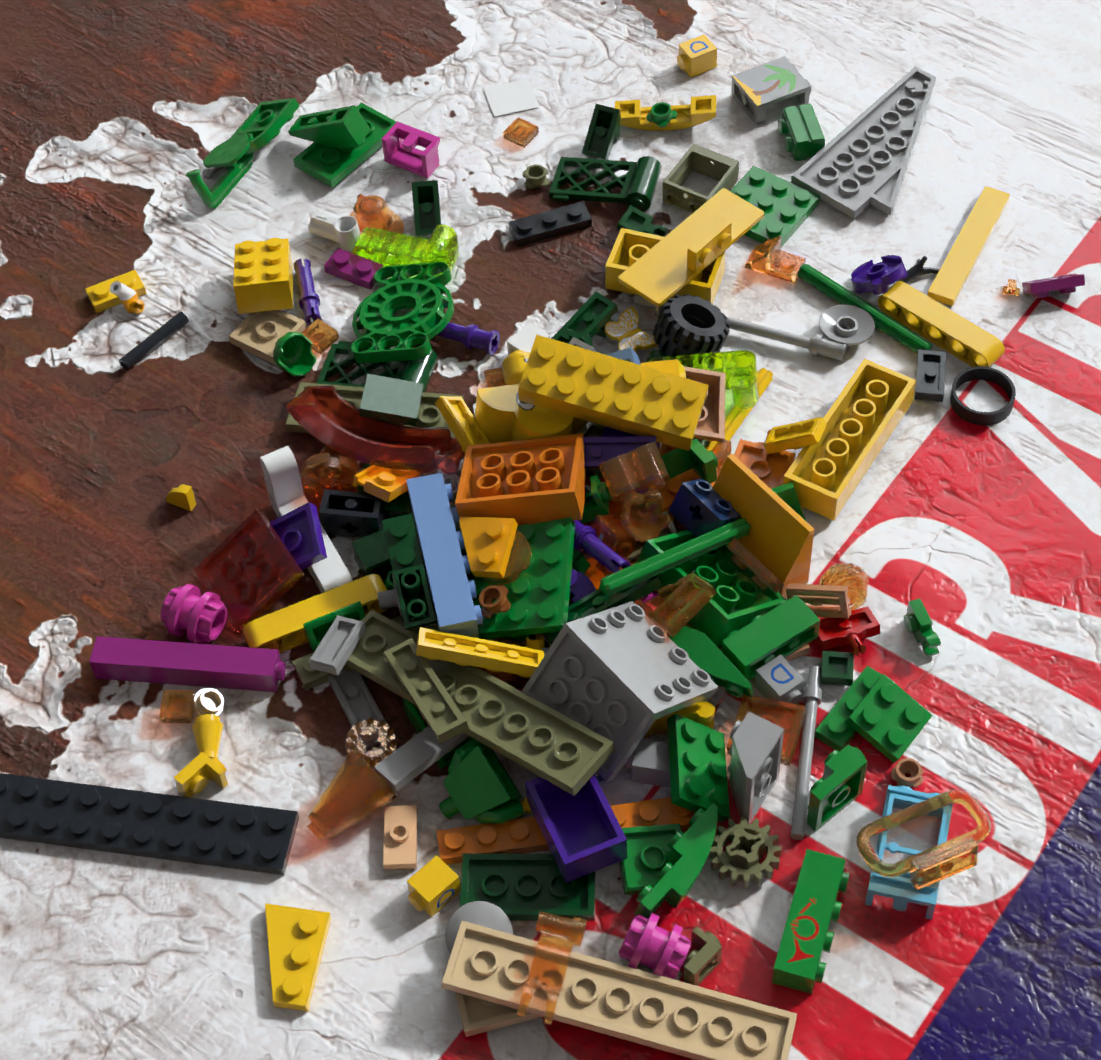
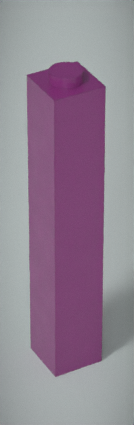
(187, 664)

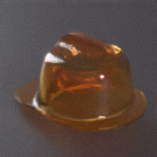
(374, 213)

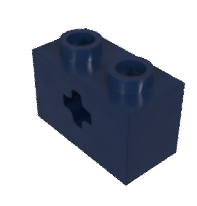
(701, 508)

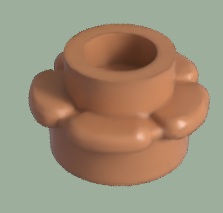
(911, 767)

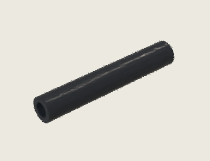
(153, 341)

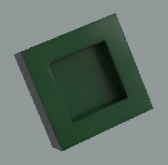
(837, 668)

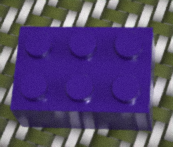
(577, 827)

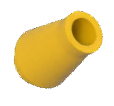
(207, 734)

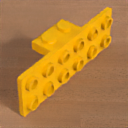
(690, 247)

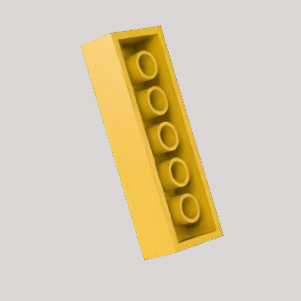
(612, 392)
(853, 438)

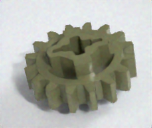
(743, 855)

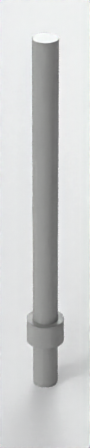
(811, 698)

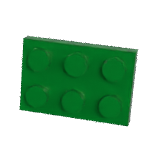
(697, 766)

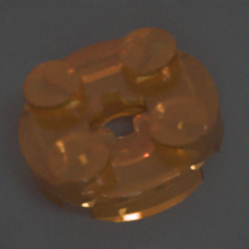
(321, 465)

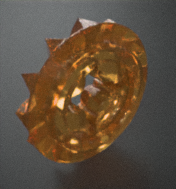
(366, 729)

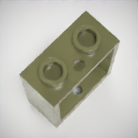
(699, 160)

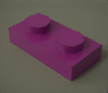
(352, 268)
(1063, 283)

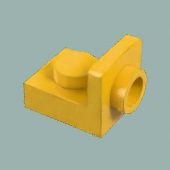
(198, 772)

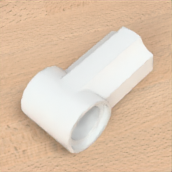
(341, 229)

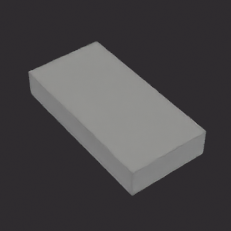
(337, 645)

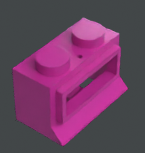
(405, 155)

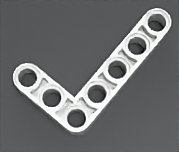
(286, 495)

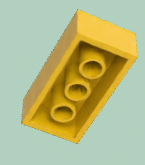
(634, 244)

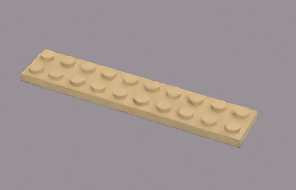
(621, 1000)

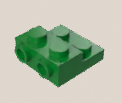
(838, 787)

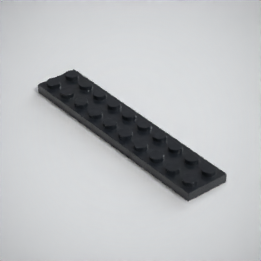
(146, 824)

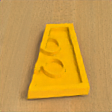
(295, 953)

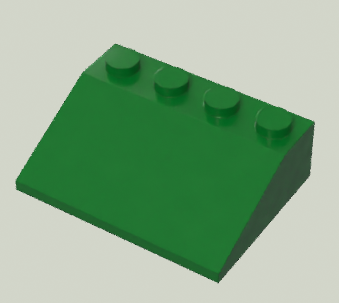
(737, 595)

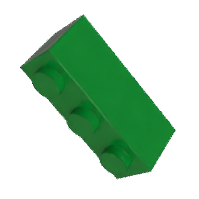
(773, 634)

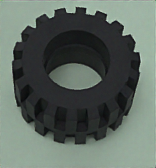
(690, 327)

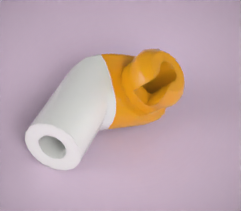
(128, 297)

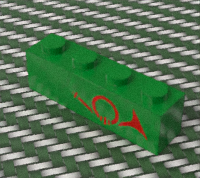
(809, 920)

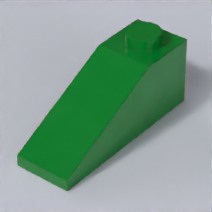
(333, 128)

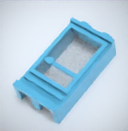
(905, 842)

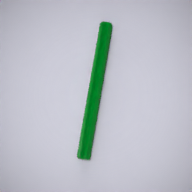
(845, 297)
(674, 557)

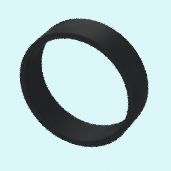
(988, 374)

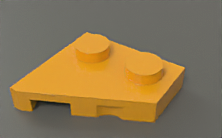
(488, 544)

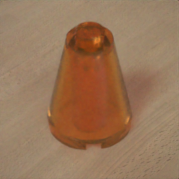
(349, 798)

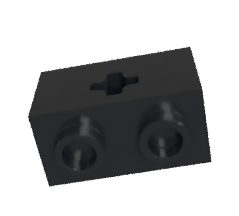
(351, 513)

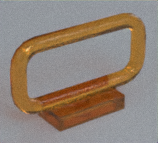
(937, 861)

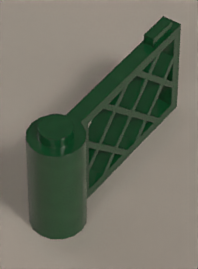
(636, 185)
(408, 370)

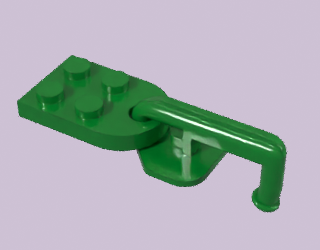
(240, 149)

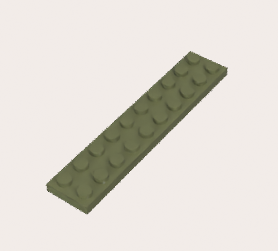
(494, 711)

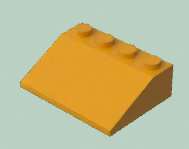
(777, 532)

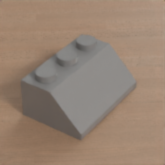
(754, 763)

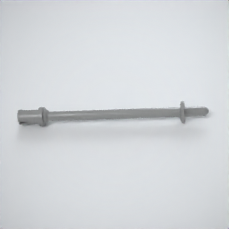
(816, 345)

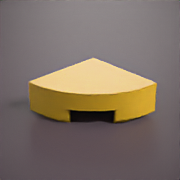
(182, 497)

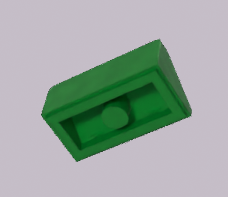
(317, 628)

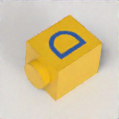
(697, 56)
(433, 886)

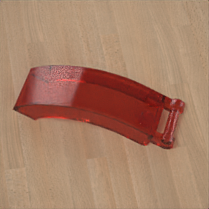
(372, 440)

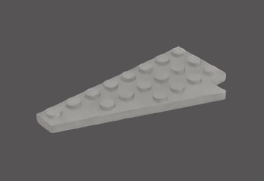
(873, 152)

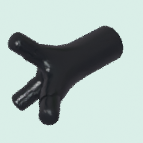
(918, 270)

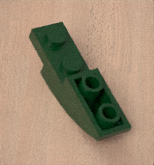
(409, 572)

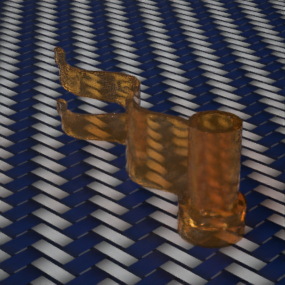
(551, 959)

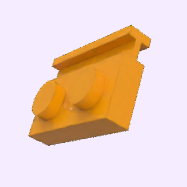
(384, 482)

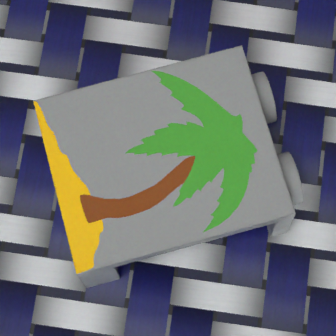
(768, 85)

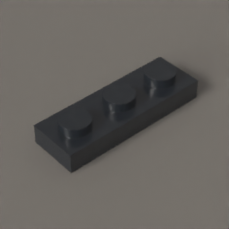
(550, 224)

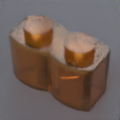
(634, 472)

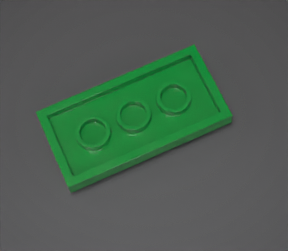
(334, 164)

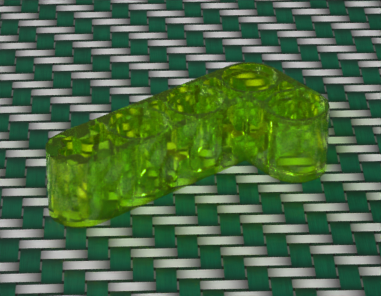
(400, 249)
(739, 369)

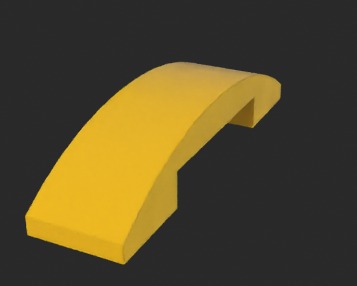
(699, 111)

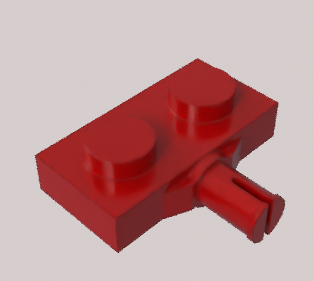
(849, 630)

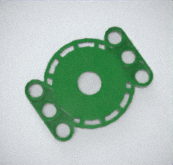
(423, 323)

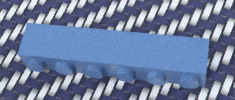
(442, 556)

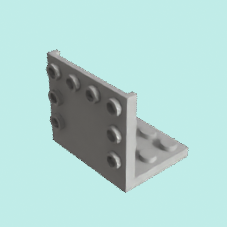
(617, 678)

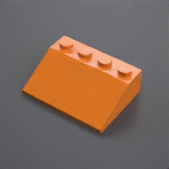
(524, 480)

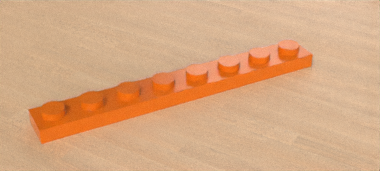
(525, 836)

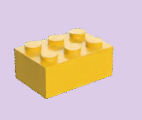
(263, 275)

